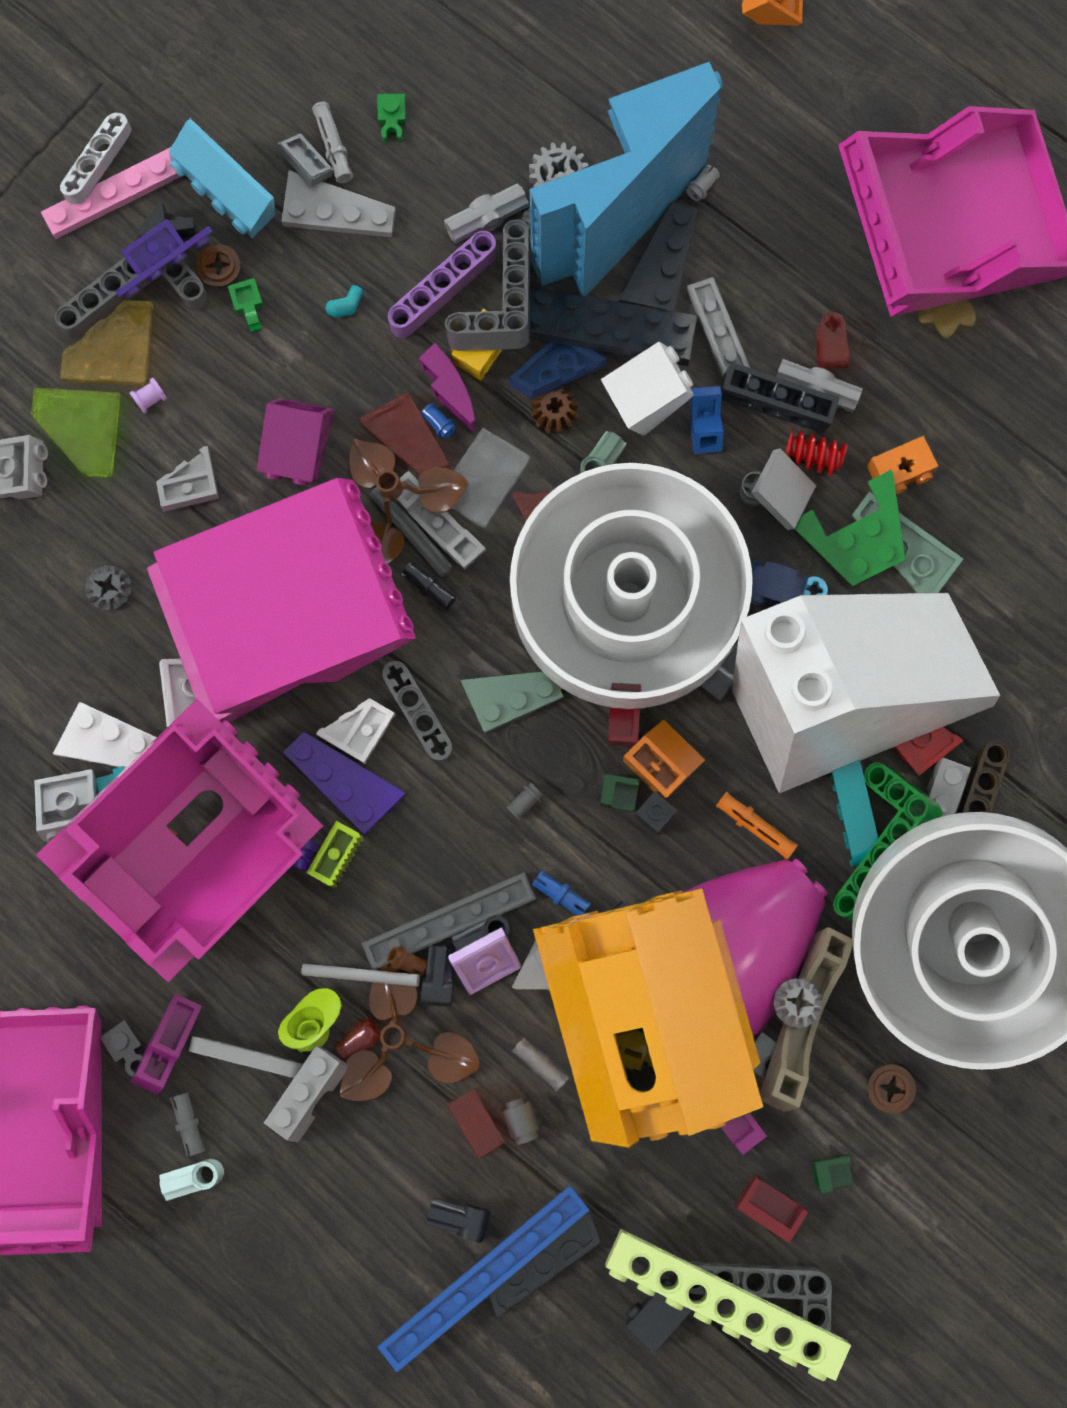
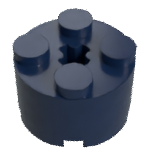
(775, 584)

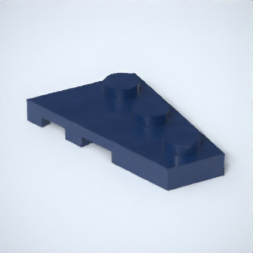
(554, 367)

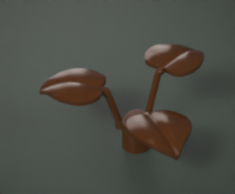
(374, 466)
(368, 1077)

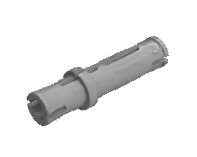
(335, 151)

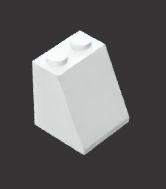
(649, 388)

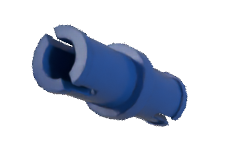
(561, 894)

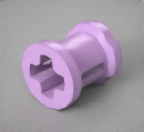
(148, 395)

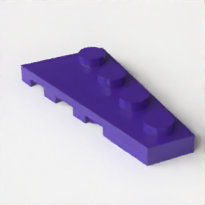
(350, 787)

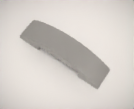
(440, 527)

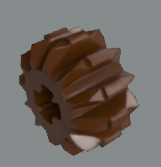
(543, 411)

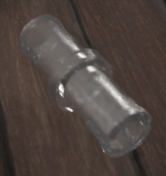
(540, 1064)

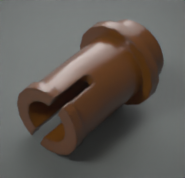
(400, 958)

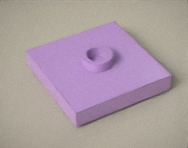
(485, 961)

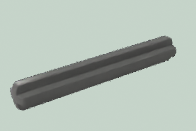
(414, 535)

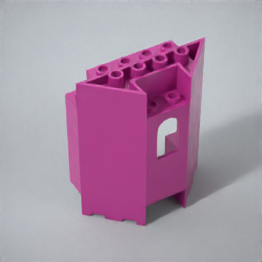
(150, 885)

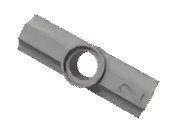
(486, 213)
(823, 381)

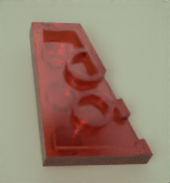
(405, 434)

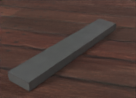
(450, 919)

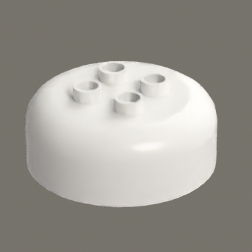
(630, 584)
(967, 940)

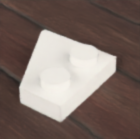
(359, 730)

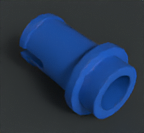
(443, 426)

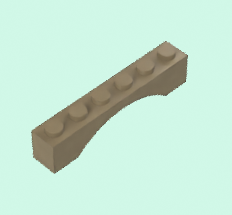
(789, 1064)

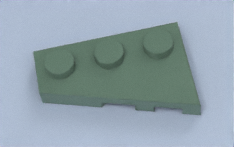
(509, 697)

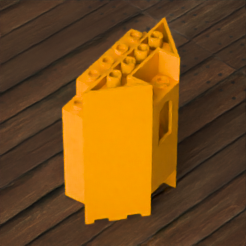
(674, 977)

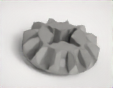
(787, 1010)

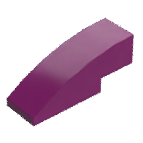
(448, 385)
(166, 1044)

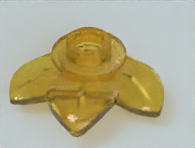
(948, 317)

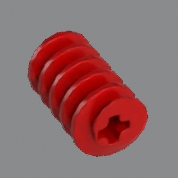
(815, 453)

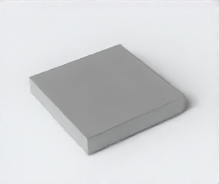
(783, 489)

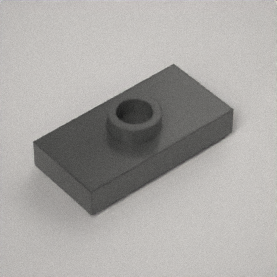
(305, 159)

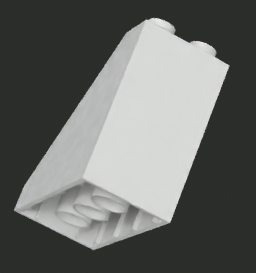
(853, 678)

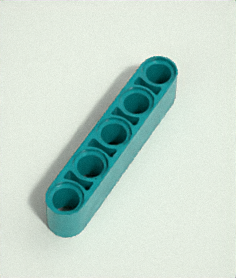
(854, 810)

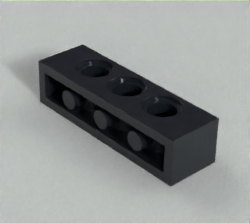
(778, 398)

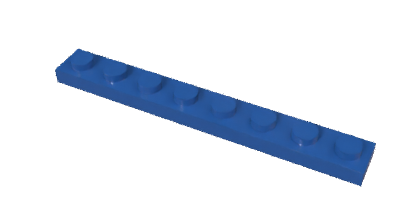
(483, 1278)

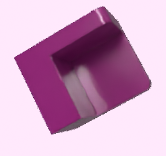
(744, 1132)

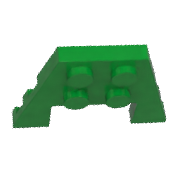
(865, 545)

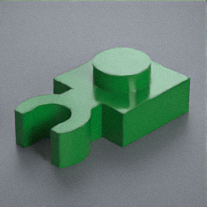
(391, 114)

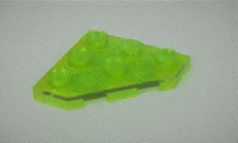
(80, 425)

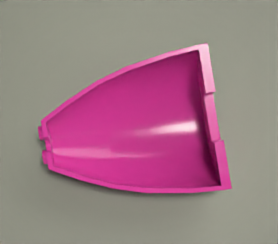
(768, 927)

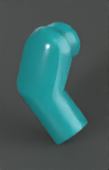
(347, 305)

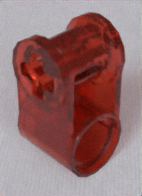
(832, 346)

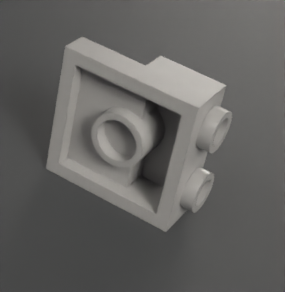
(22, 467)
(61, 799)

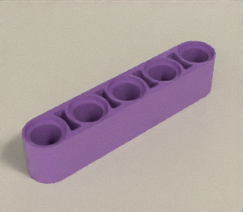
(447, 272)

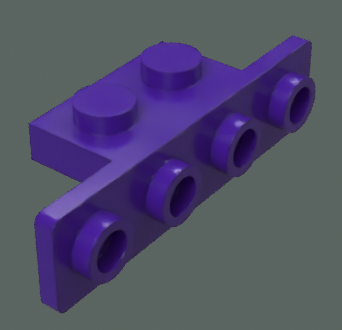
(154, 251)

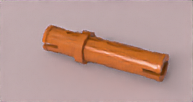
(756, 825)

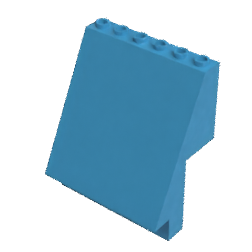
(600, 212)

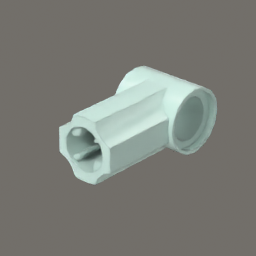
(189, 1179)

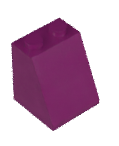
(294, 440)

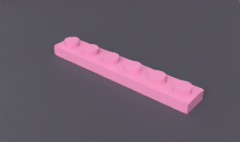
(111, 194)

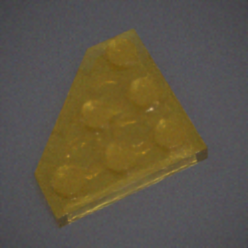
(113, 348)

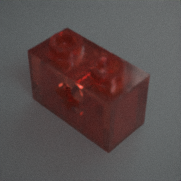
(476, 1123)

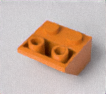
(663, 759)

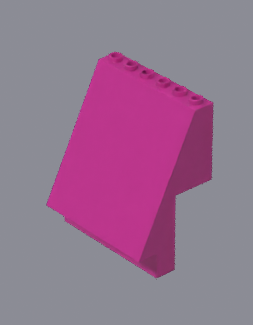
(959, 208)
(280, 599)
(50, 1130)

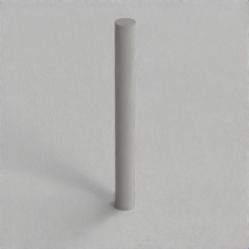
(360, 975)

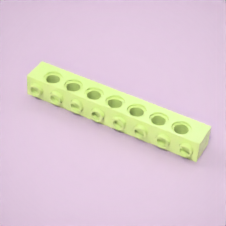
(823, 1364)

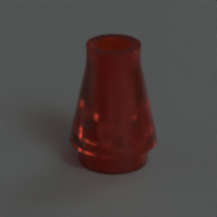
(360, 1037)

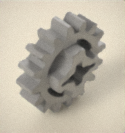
(554, 162)

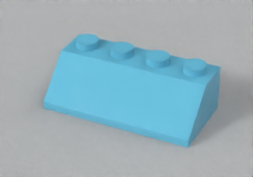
(221, 179)

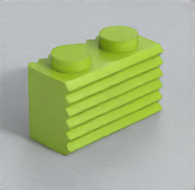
(335, 854)

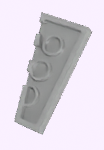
(334, 209)

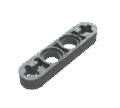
(419, 710)

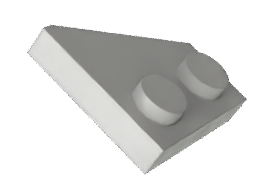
(189, 483)

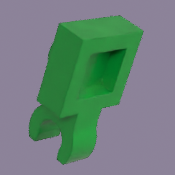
(247, 300)

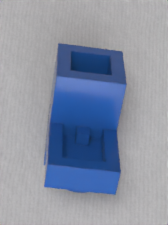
(705, 420)

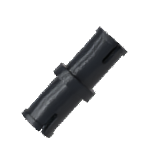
(428, 586)

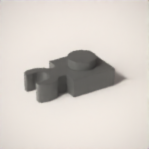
(122, 1043)

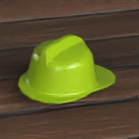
(310, 1020)

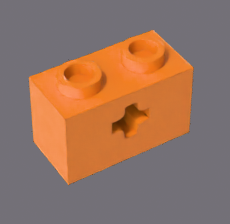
(914, 455)

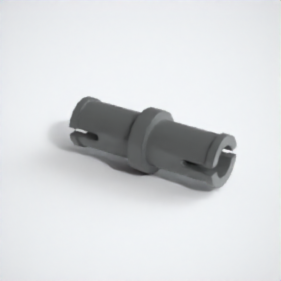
(187, 1124)

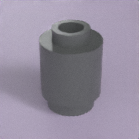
(520, 1121)

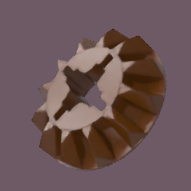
(209, 257)
(898, 1101)

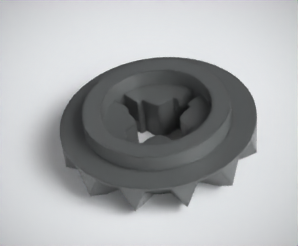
(112, 599)

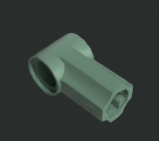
(605, 452)

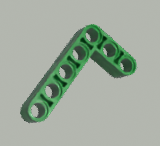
(906, 819)

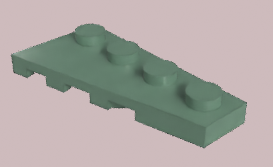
(927, 560)

